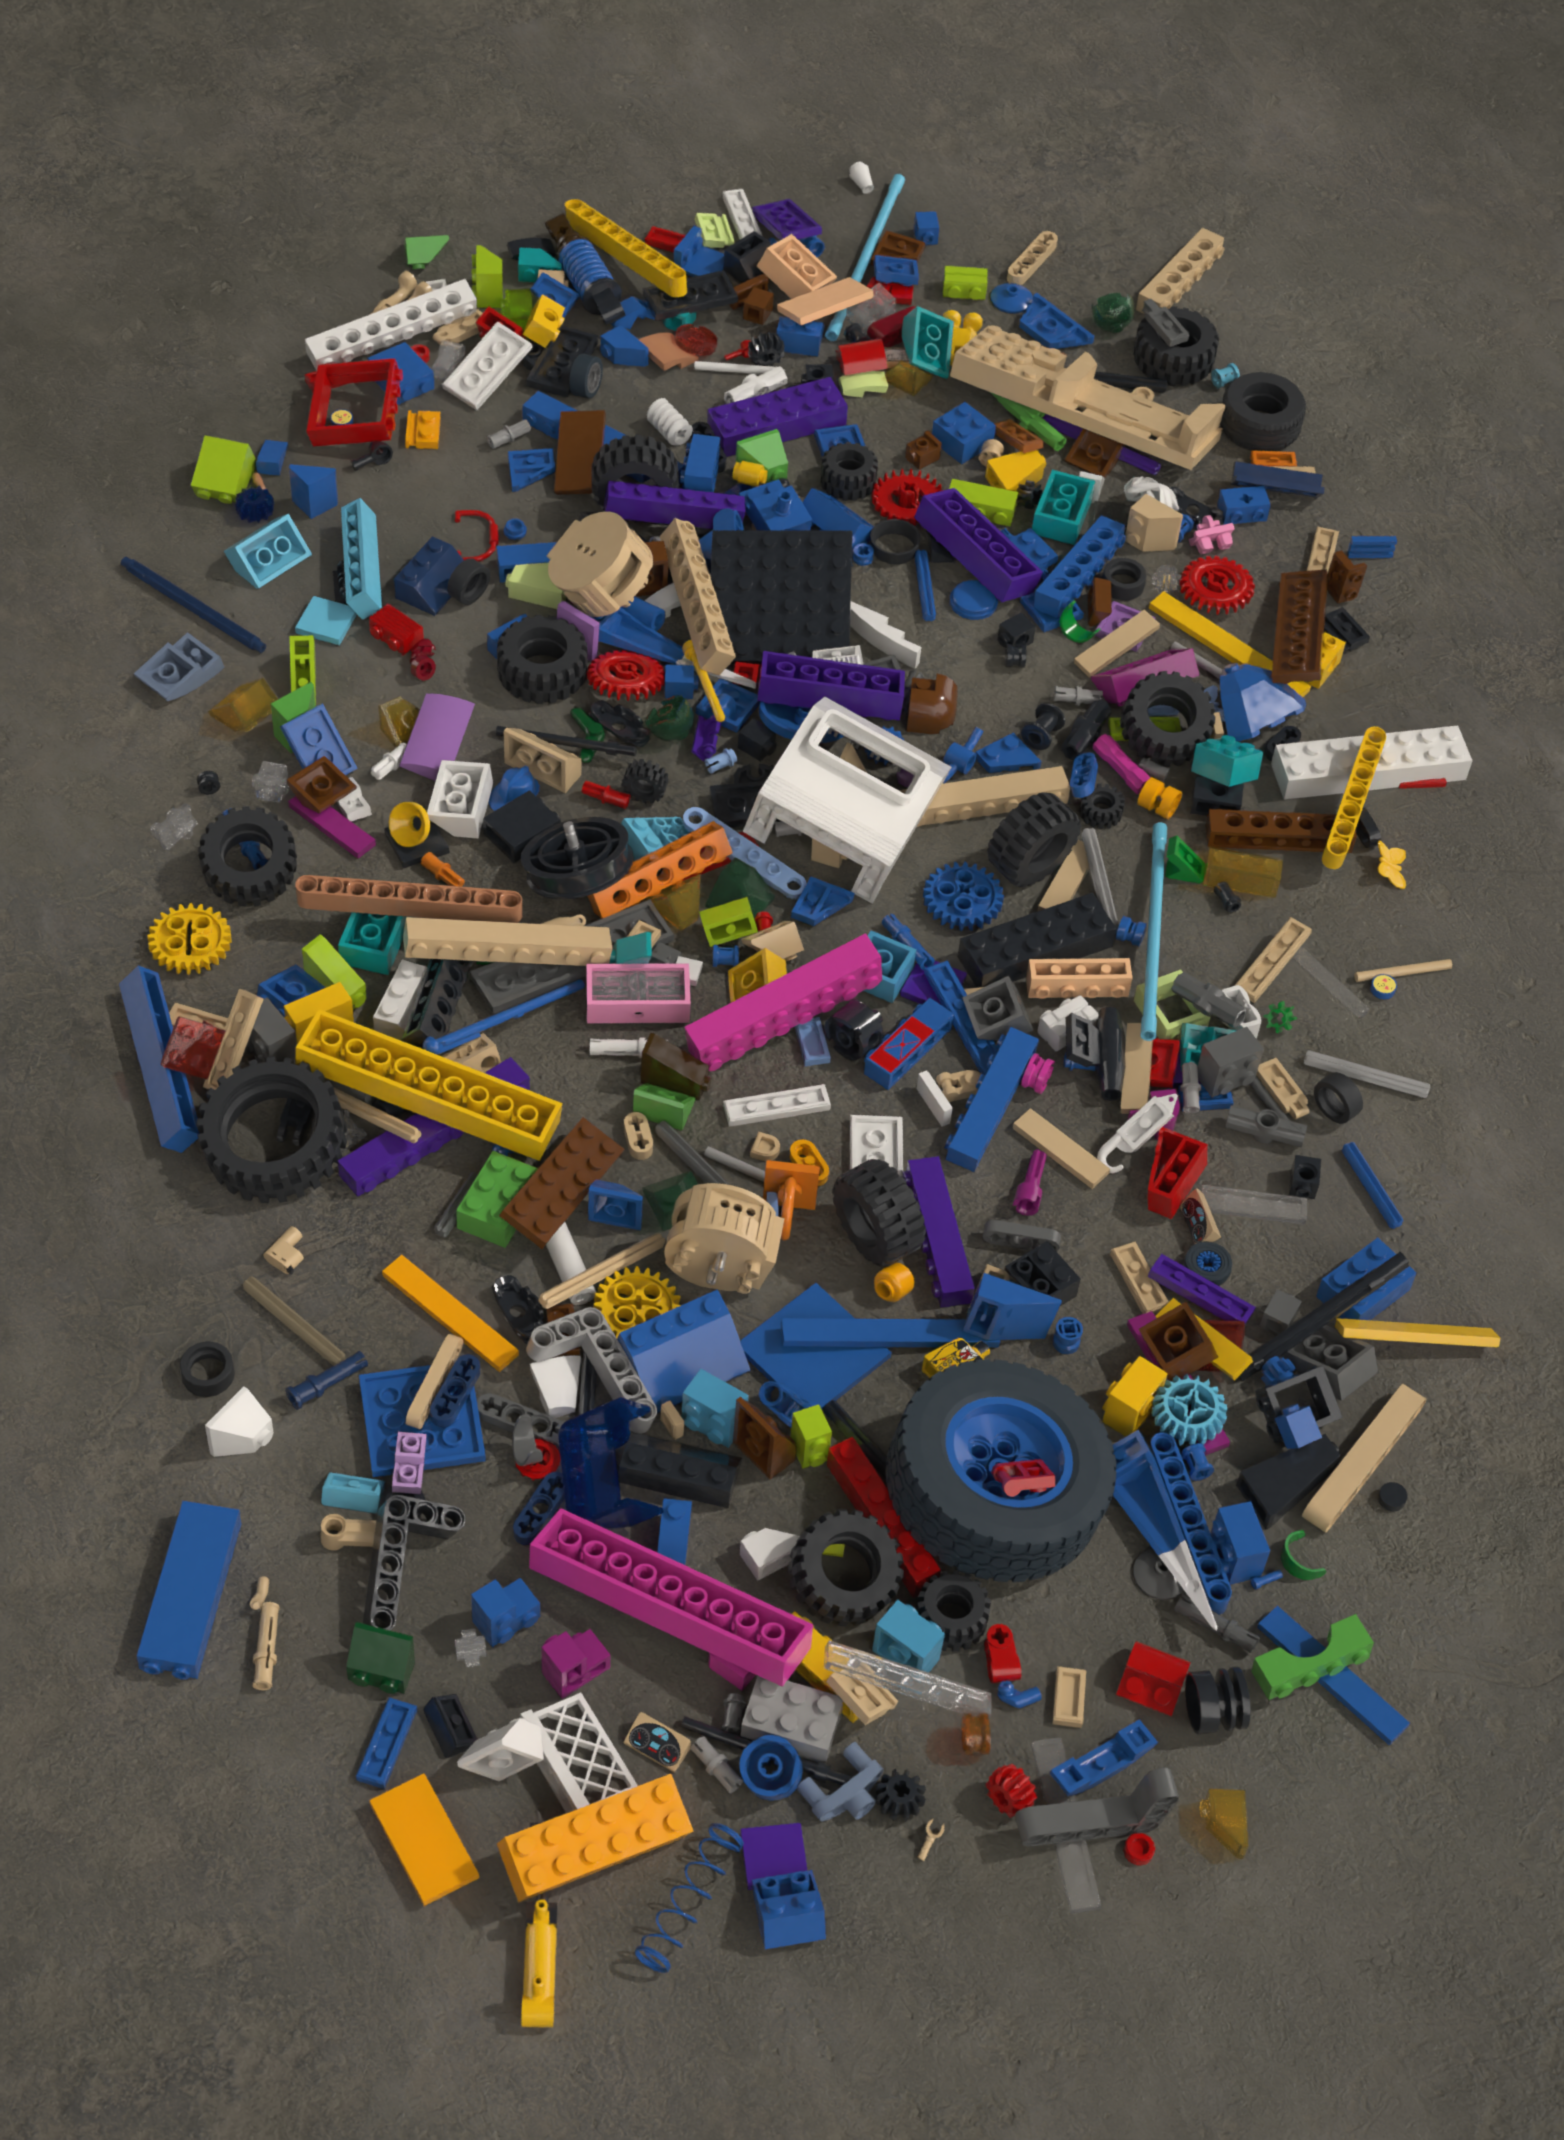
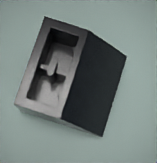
(744, 255)
(1045, 1273)

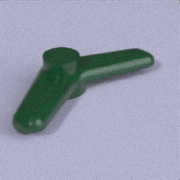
(592, 731)

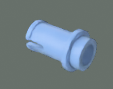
(724, 759)

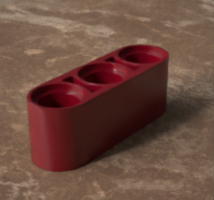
(889, 328)

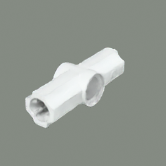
(757, 385)

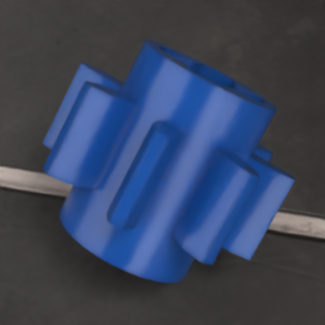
(1277, 1369)

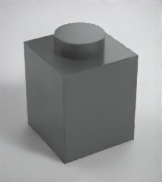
(1280, 1313)

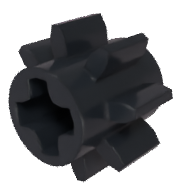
(1029, 494)

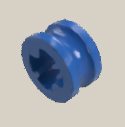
(859, 554)

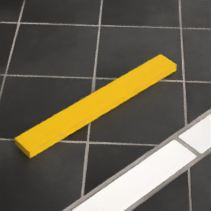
(1214, 636)

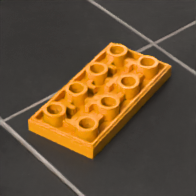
(424, 1839)

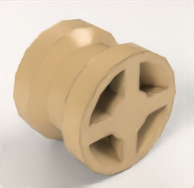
(990, 449)

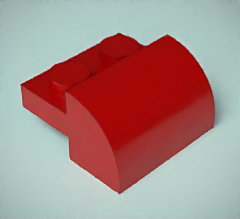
(861, 357)
(1153, 1678)

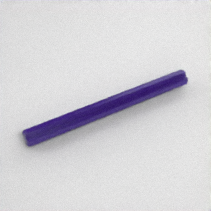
(1127, 455)

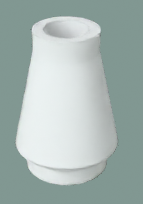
(861, 176)

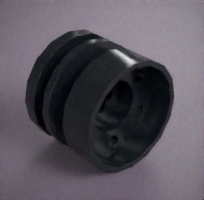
(1217, 1700)

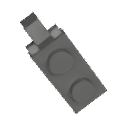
(1164, 323)

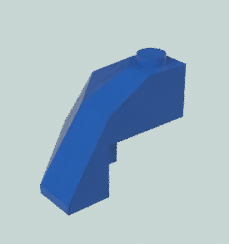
(1254, 701)

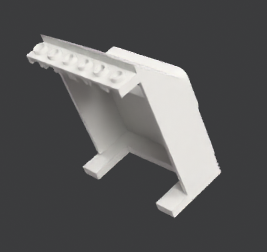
(842, 802)

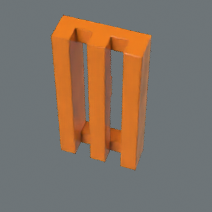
(1273, 458)

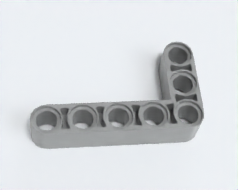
(601, 1359)

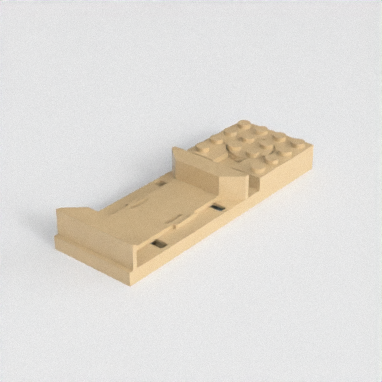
(1038, 380)

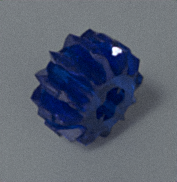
(254, 504)

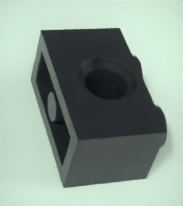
(1213, 795)

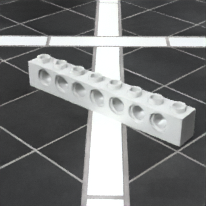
(399, 317)

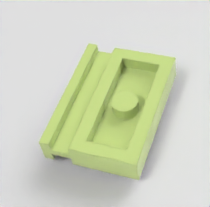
(714, 230)

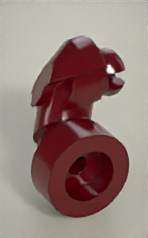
(421, 665)

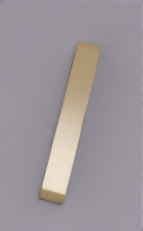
(1364, 1458)

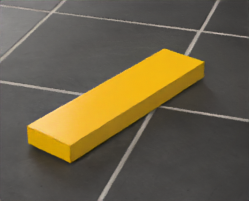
(1230, 1357)

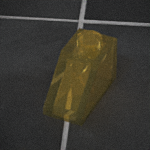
(1227, 1819)

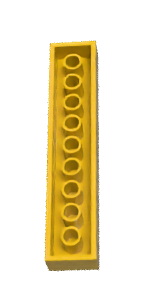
(429, 1084)

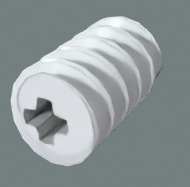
(669, 422)

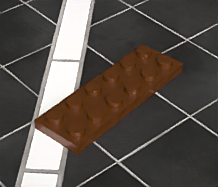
(561, 1183)

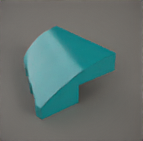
(1194, 1037)

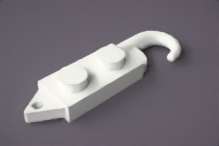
(1139, 1128)

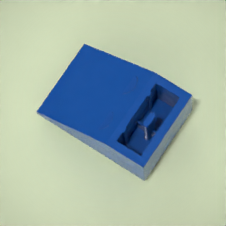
(1009, 1311)

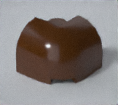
(932, 704)

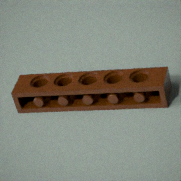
(1269, 830)

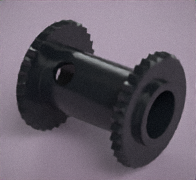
(1038, 733)

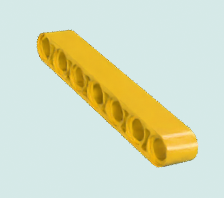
(1354, 798)

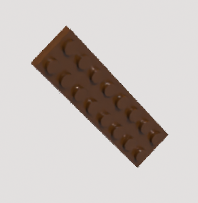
(1300, 626)

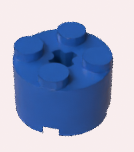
(760, 1754)

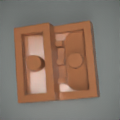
(666, 352)

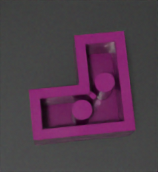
(573, 1661)

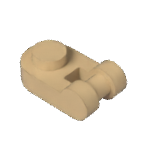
(964, 1080)

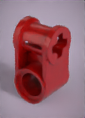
(1001, 1657)

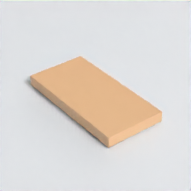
(825, 301)

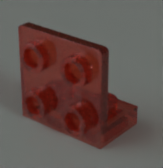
(193, 1047)

